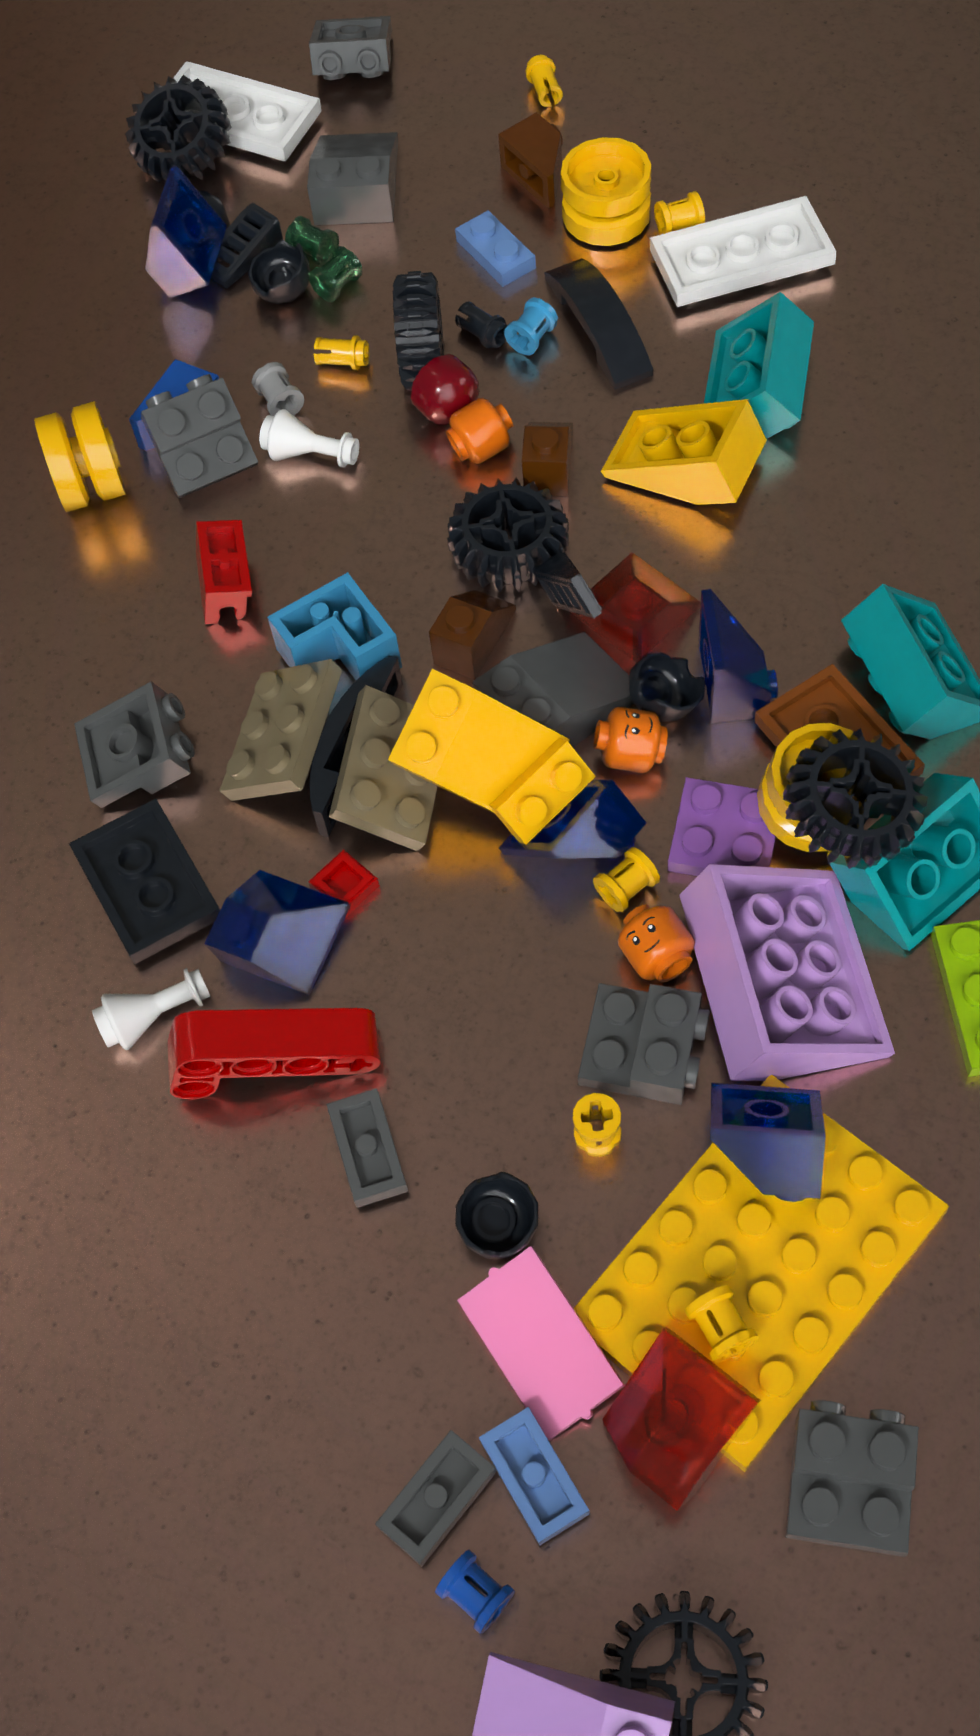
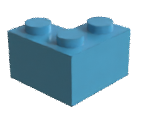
(334, 625)

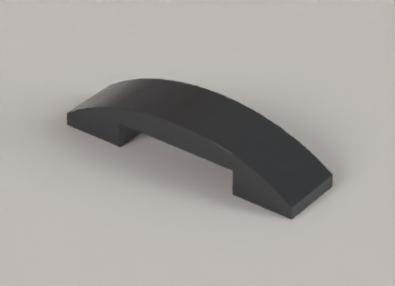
(604, 320)
(333, 739)

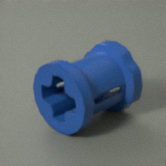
(474, 1591)

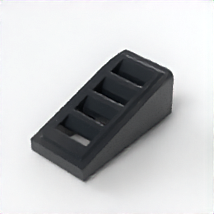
(253, 225)
(566, 586)

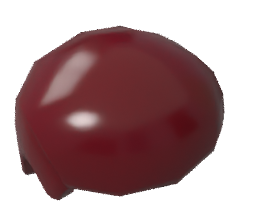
(444, 388)

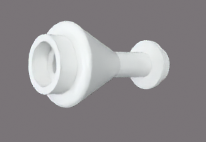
(288, 437)
(128, 1016)

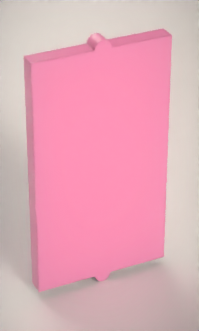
(540, 1343)

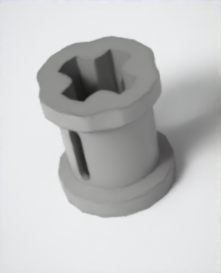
(274, 385)

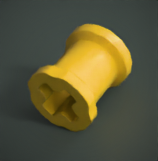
(679, 213)
(626, 879)
(608, 1113)
(721, 1323)

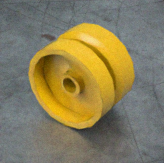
(606, 191)
(80, 456)
(774, 781)

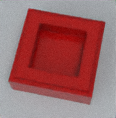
(345, 880)

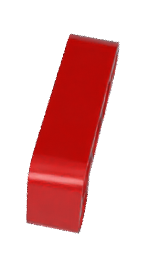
(268, 1044)

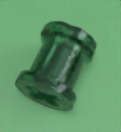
(314, 241)
(335, 274)

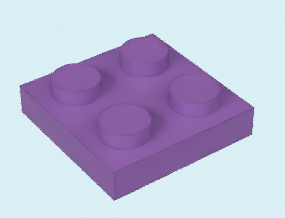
(718, 827)

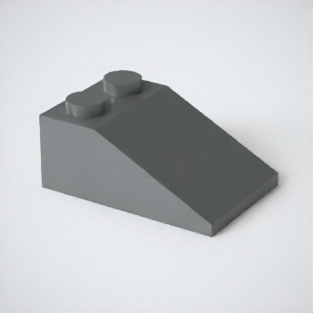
(353, 178)
(560, 685)

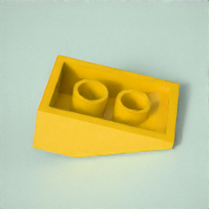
(689, 451)
(468, 741)

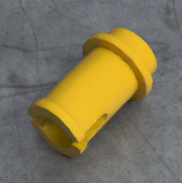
(541, 74)
(347, 352)

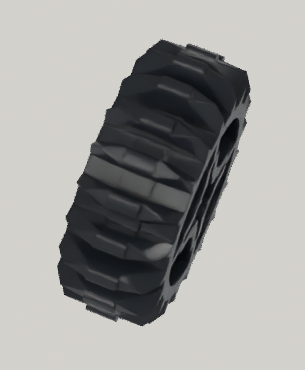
(165, 124)
(416, 323)
(482, 544)
(876, 781)
(684, 1624)

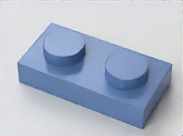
(495, 248)
(534, 1476)

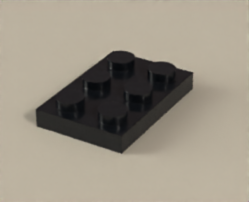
(145, 881)

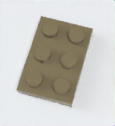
(281, 731)
(373, 790)

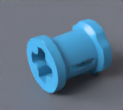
(531, 326)

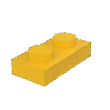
(542, 791)

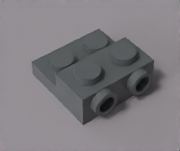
(351, 47)
(198, 435)
(134, 745)
(644, 1042)
(852, 1479)

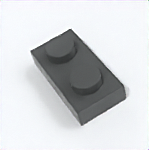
(367, 1148)
(436, 1497)

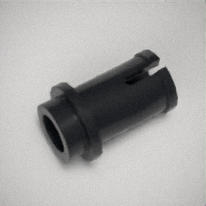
(483, 325)

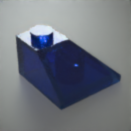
(183, 238)
(731, 665)
(593, 825)
(277, 930)
(771, 1137)

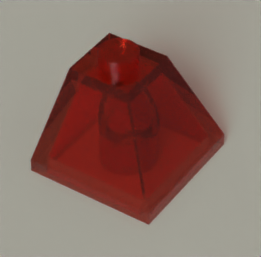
(638, 607)
(677, 1418)

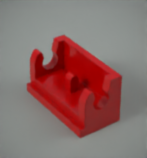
(222, 568)

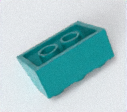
(765, 361)
(914, 663)
(929, 875)

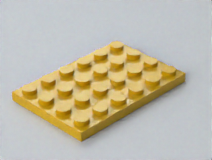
(795, 1269)

